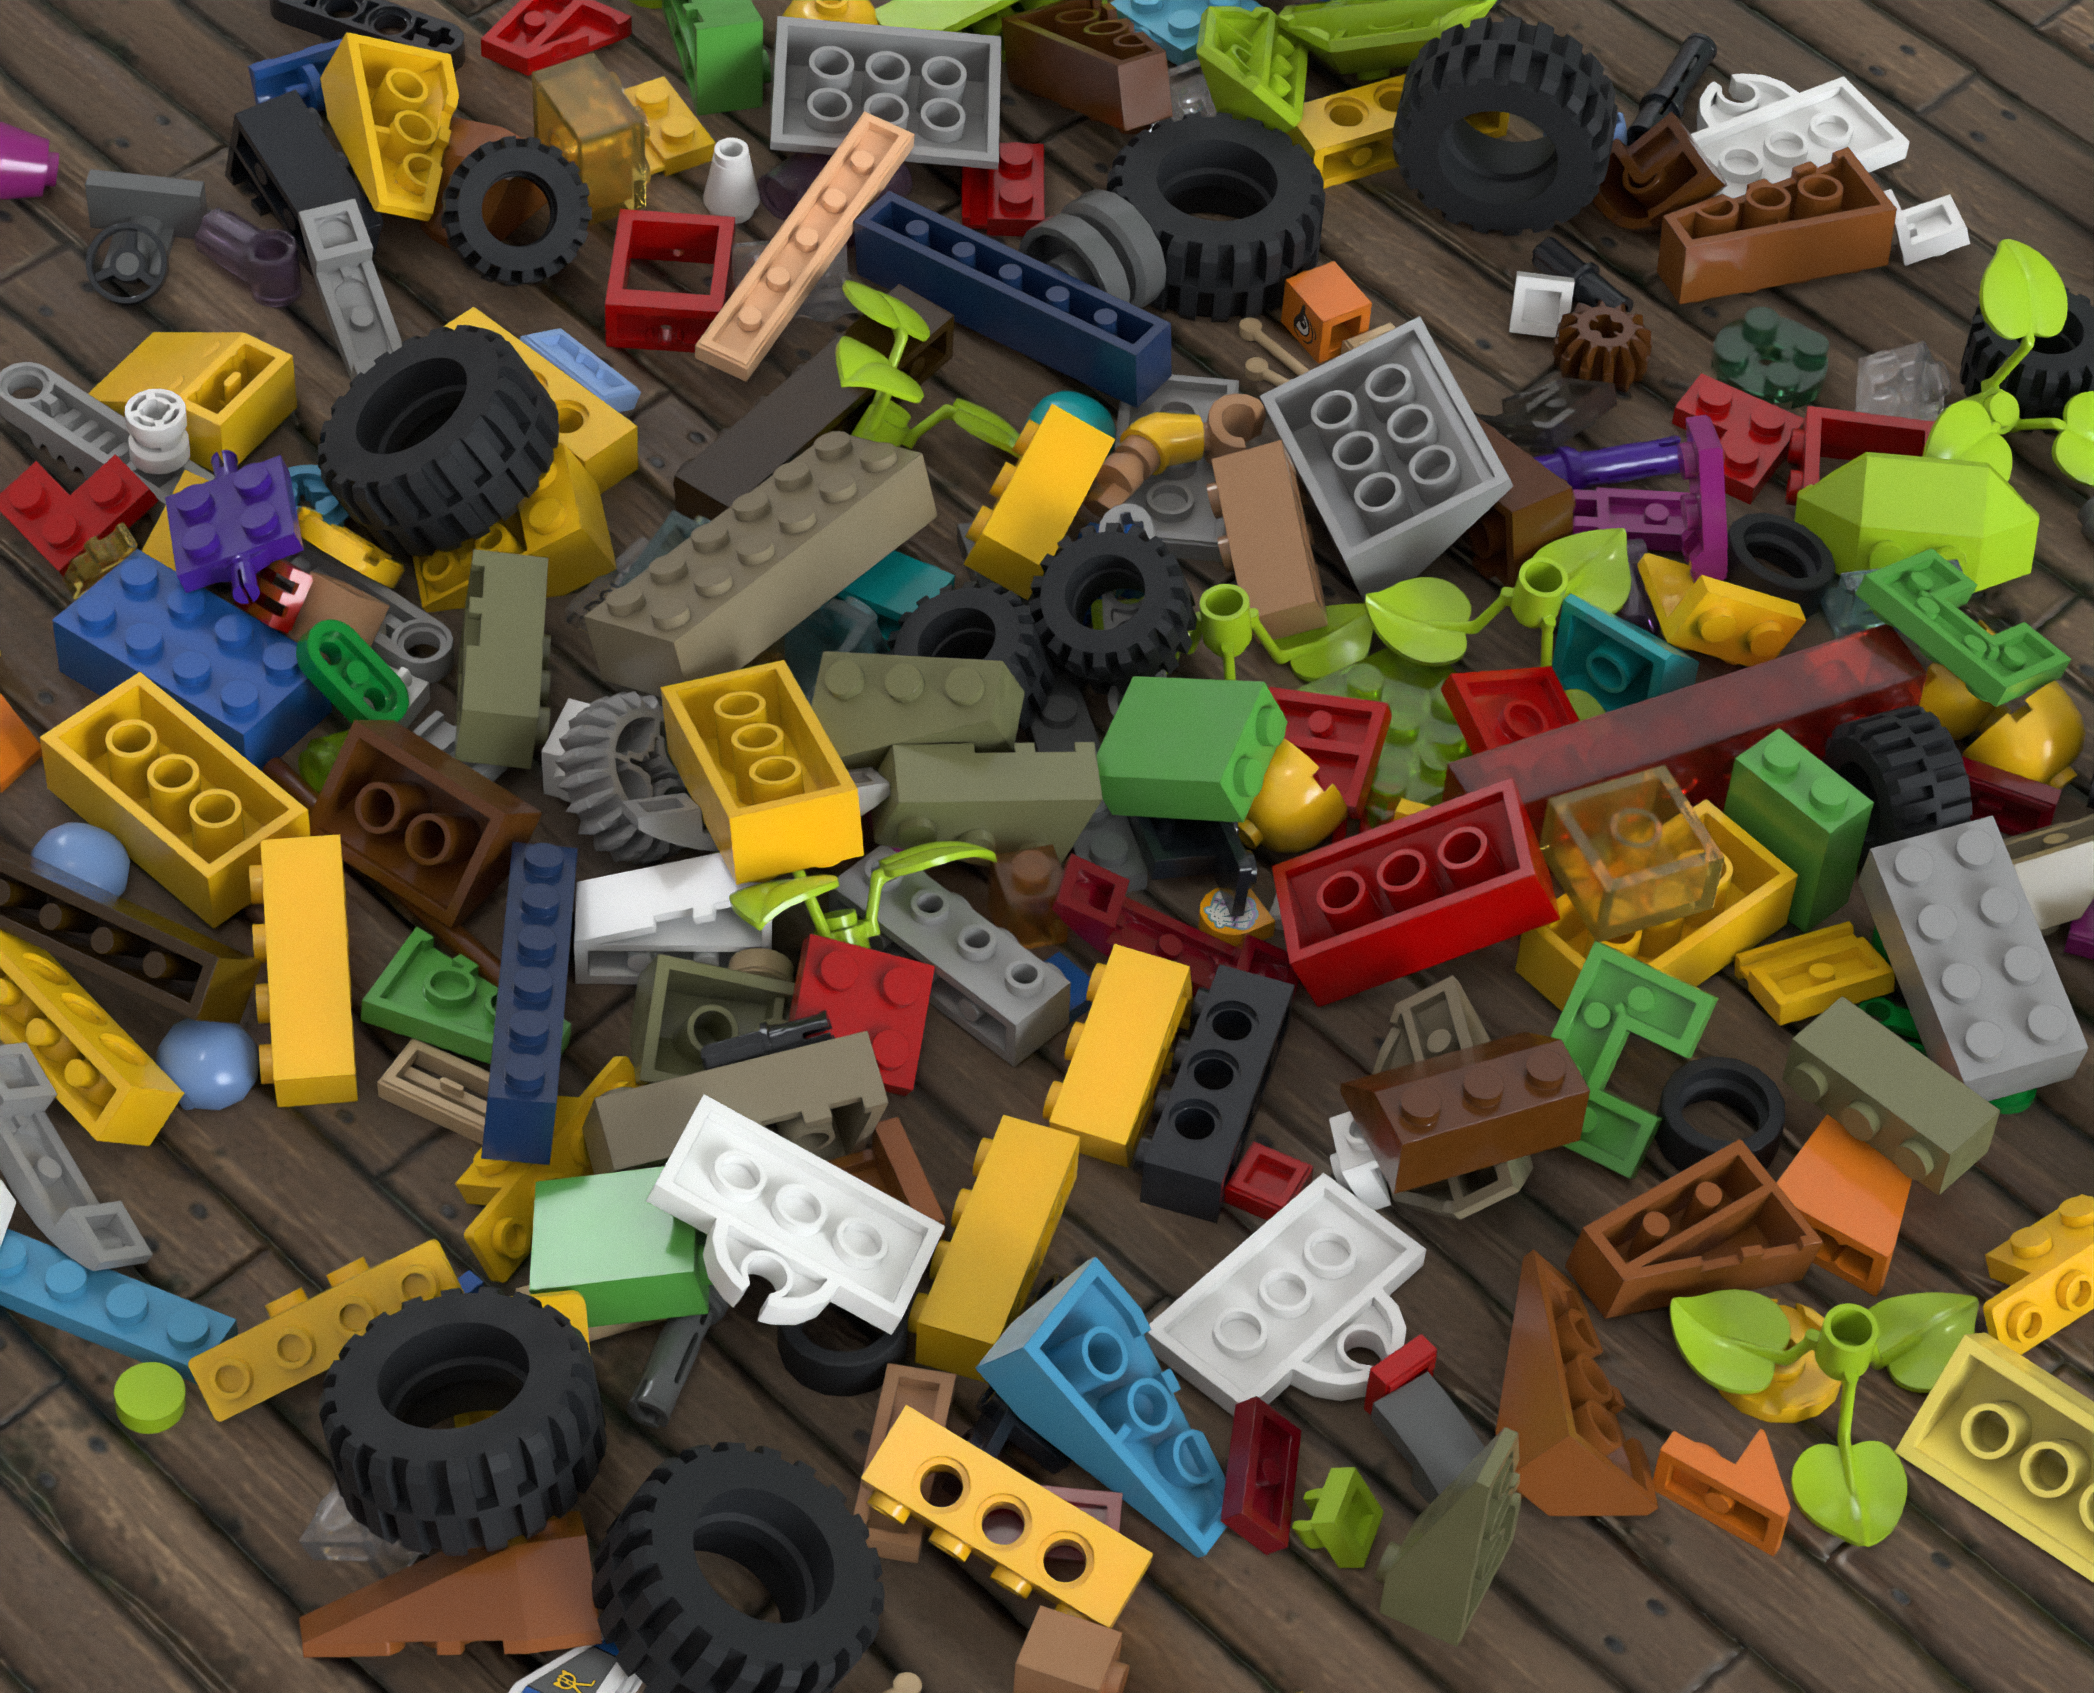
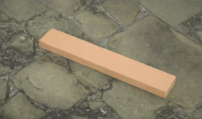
(804, 247)

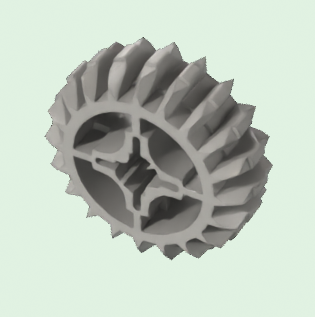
(616, 756)

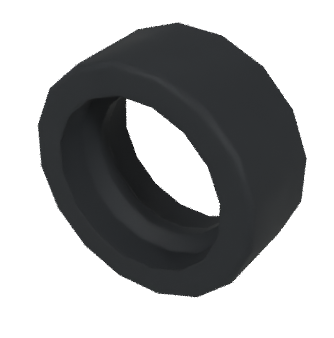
(1786, 545)
(1722, 1081)
(838, 1371)

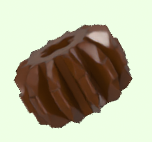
(1602, 345)

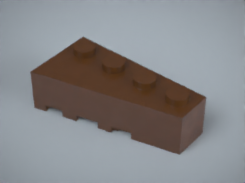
(1089, 63)
(1524, 519)

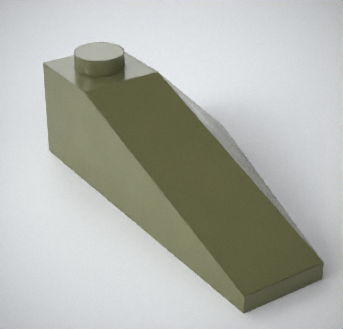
(695, 1004)
(1455, 1546)

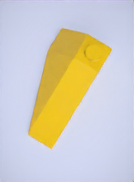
(392, 119)

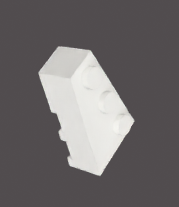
(657, 910)

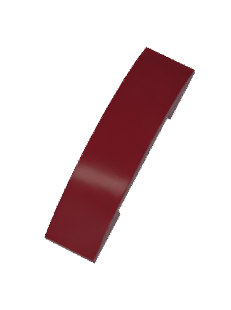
(1099, 912)

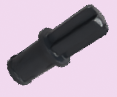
(1589, 287)
(767, 1041)

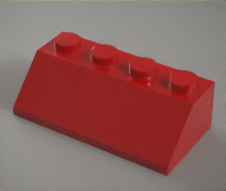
(1414, 893)

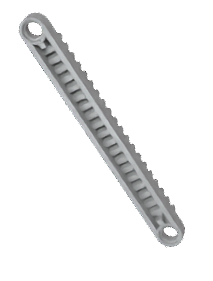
(92, 433)

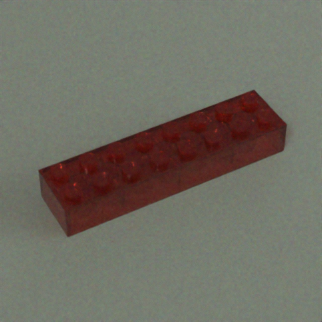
(1706, 724)

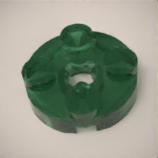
(1763, 334)

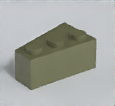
(503, 661)
(901, 699)
(987, 798)

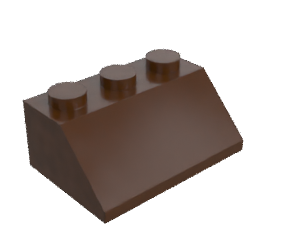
(420, 820)
(1469, 1108)

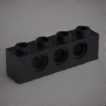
(1215, 1092)

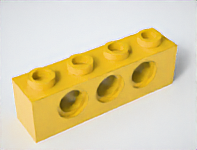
(1353, 130)
(587, 425)
(81, 1049)
(923, 1447)

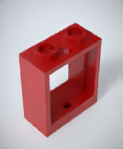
(636, 315)
(1845, 437)

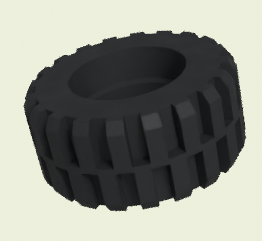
(1513, 72)
(1230, 171)
(438, 441)
(477, 1479)
(776, 1526)

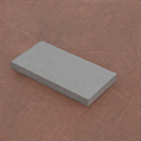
(1179, 495)

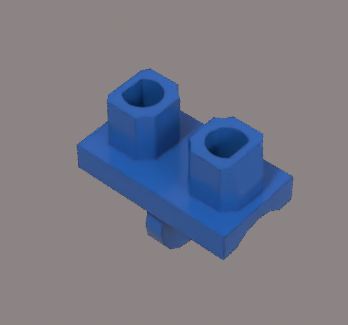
(291, 72)

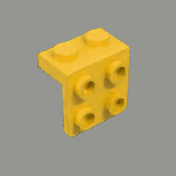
(1717, 615)

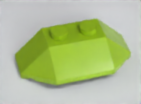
(1375, 34)
(1252, 66)
(1903, 504)

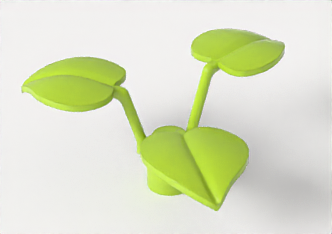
(2017, 299)
(865, 367)
(1429, 616)
(1228, 625)
(765, 900)
(1740, 1335)

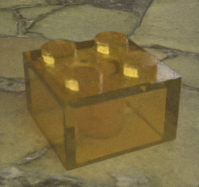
(598, 128)
(1631, 853)

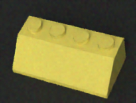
(2012, 1446)

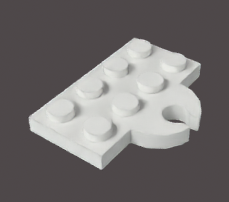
(1788, 128)
(792, 1222)
(1293, 1304)

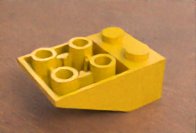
(228, 380)
(557, 522)

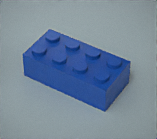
(197, 650)

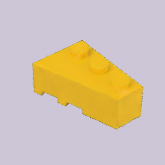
(1036, 499)
(1120, 1053)

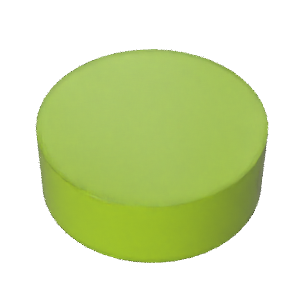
(150, 1397)

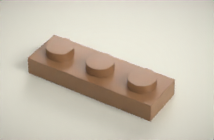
(933, 1396)

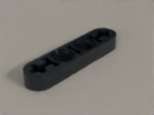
(369, 18)

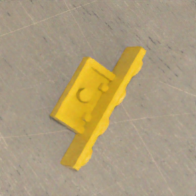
(505, 1226)
(2047, 1276)
(309, 1333)

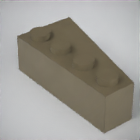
(812, 1095)

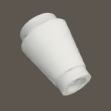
(731, 182)

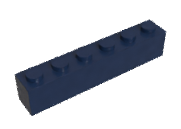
(1015, 299)
(530, 1004)

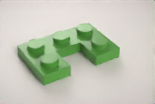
(1923, 603)
(1605, 1005)

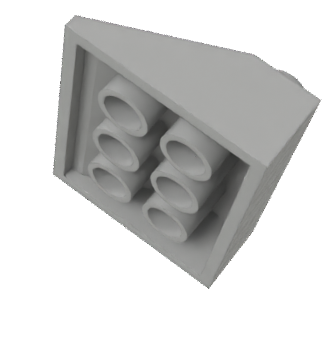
(914, 78)
(1388, 454)

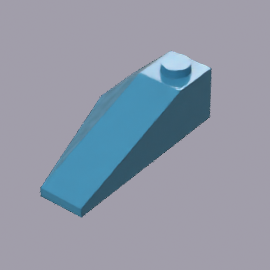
(1096, 1392)

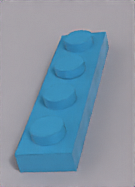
(107, 1306)

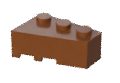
(1694, 1235)

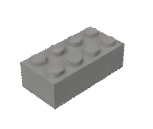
(1972, 960)

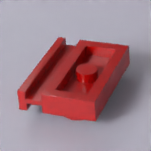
(1006, 198)

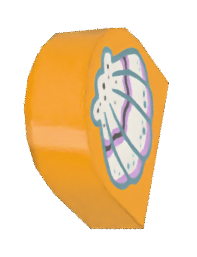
(1217, 921)

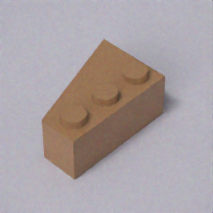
(1268, 538)

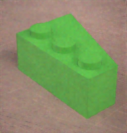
(719, 52)

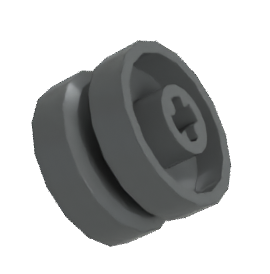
(1102, 244)

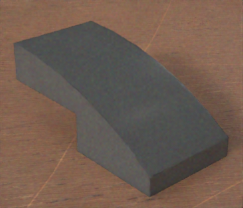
(1427, 1433)

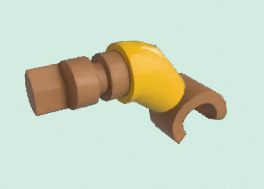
(1171, 440)

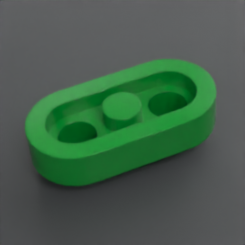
(353, 673)

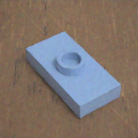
(584, 368)

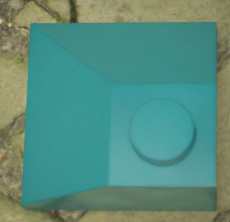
(1615, 658)

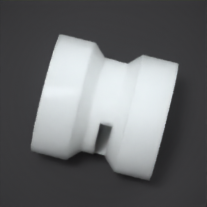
(157, 421)

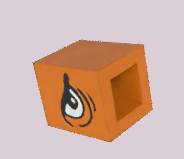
(1324, 310)

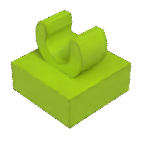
(1342, 1518)

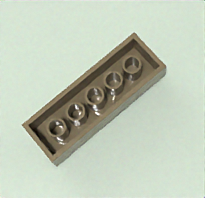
(762, 564)

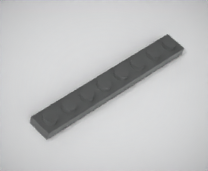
(1066, 720)

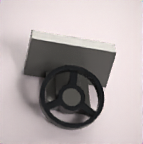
(144, 220)

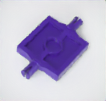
(234, 525)

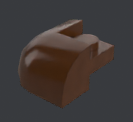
(1656, 177)

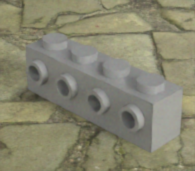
(980, 969)

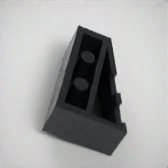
(292, 166)

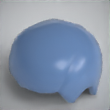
(87, 854)
(209, 1062)

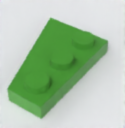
(437, 1000)

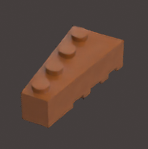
(1778, 233)

